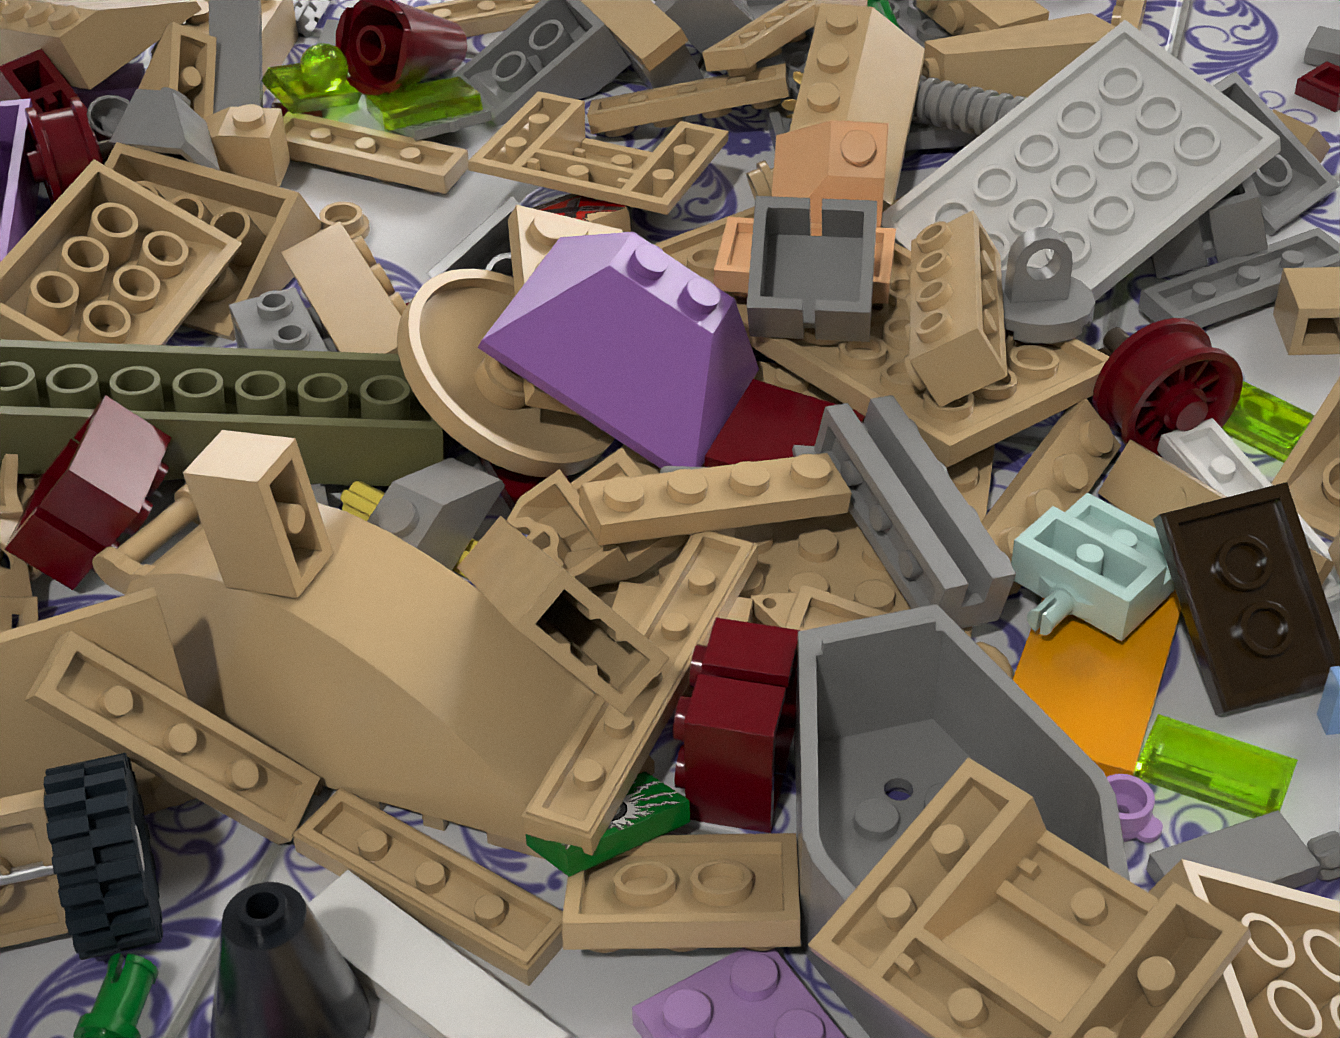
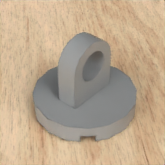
(1046, 301)

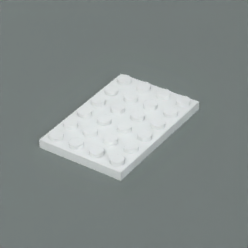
(1103, 153)

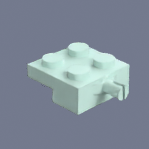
(1092, 566)

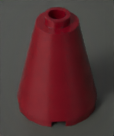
(396, 45)

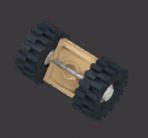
(79, 861)

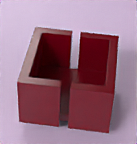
(91, 494)
(738, 724)

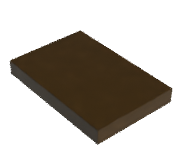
(1250, 597)

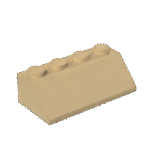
(861, 72)

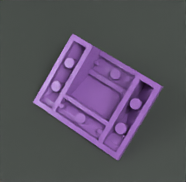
(629, 344)

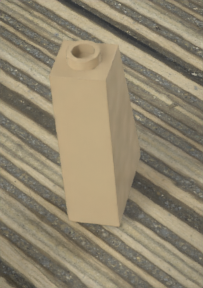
(1013, 57)
(562, 615)

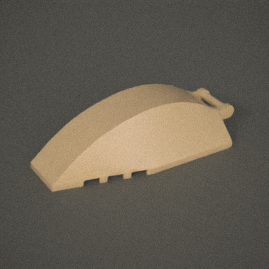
(372, 677)

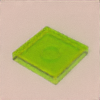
(424, 103)

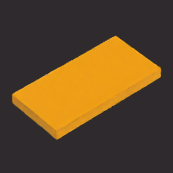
(1098, 685)

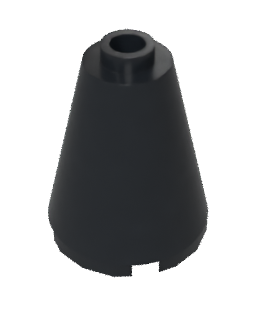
(282, 972)

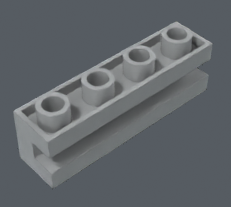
(915, 513)

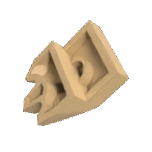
(558, 527)

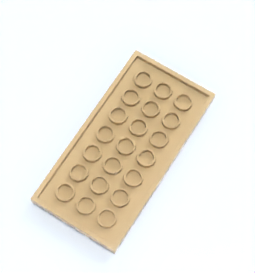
(1037, 384)

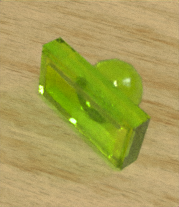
(314, 82)

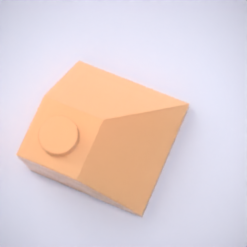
(832, 163)

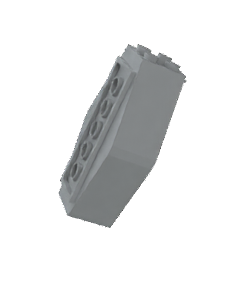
(900, 710)

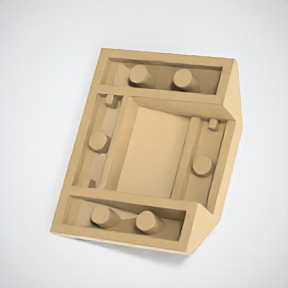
(549, 149)
(1016, 934)

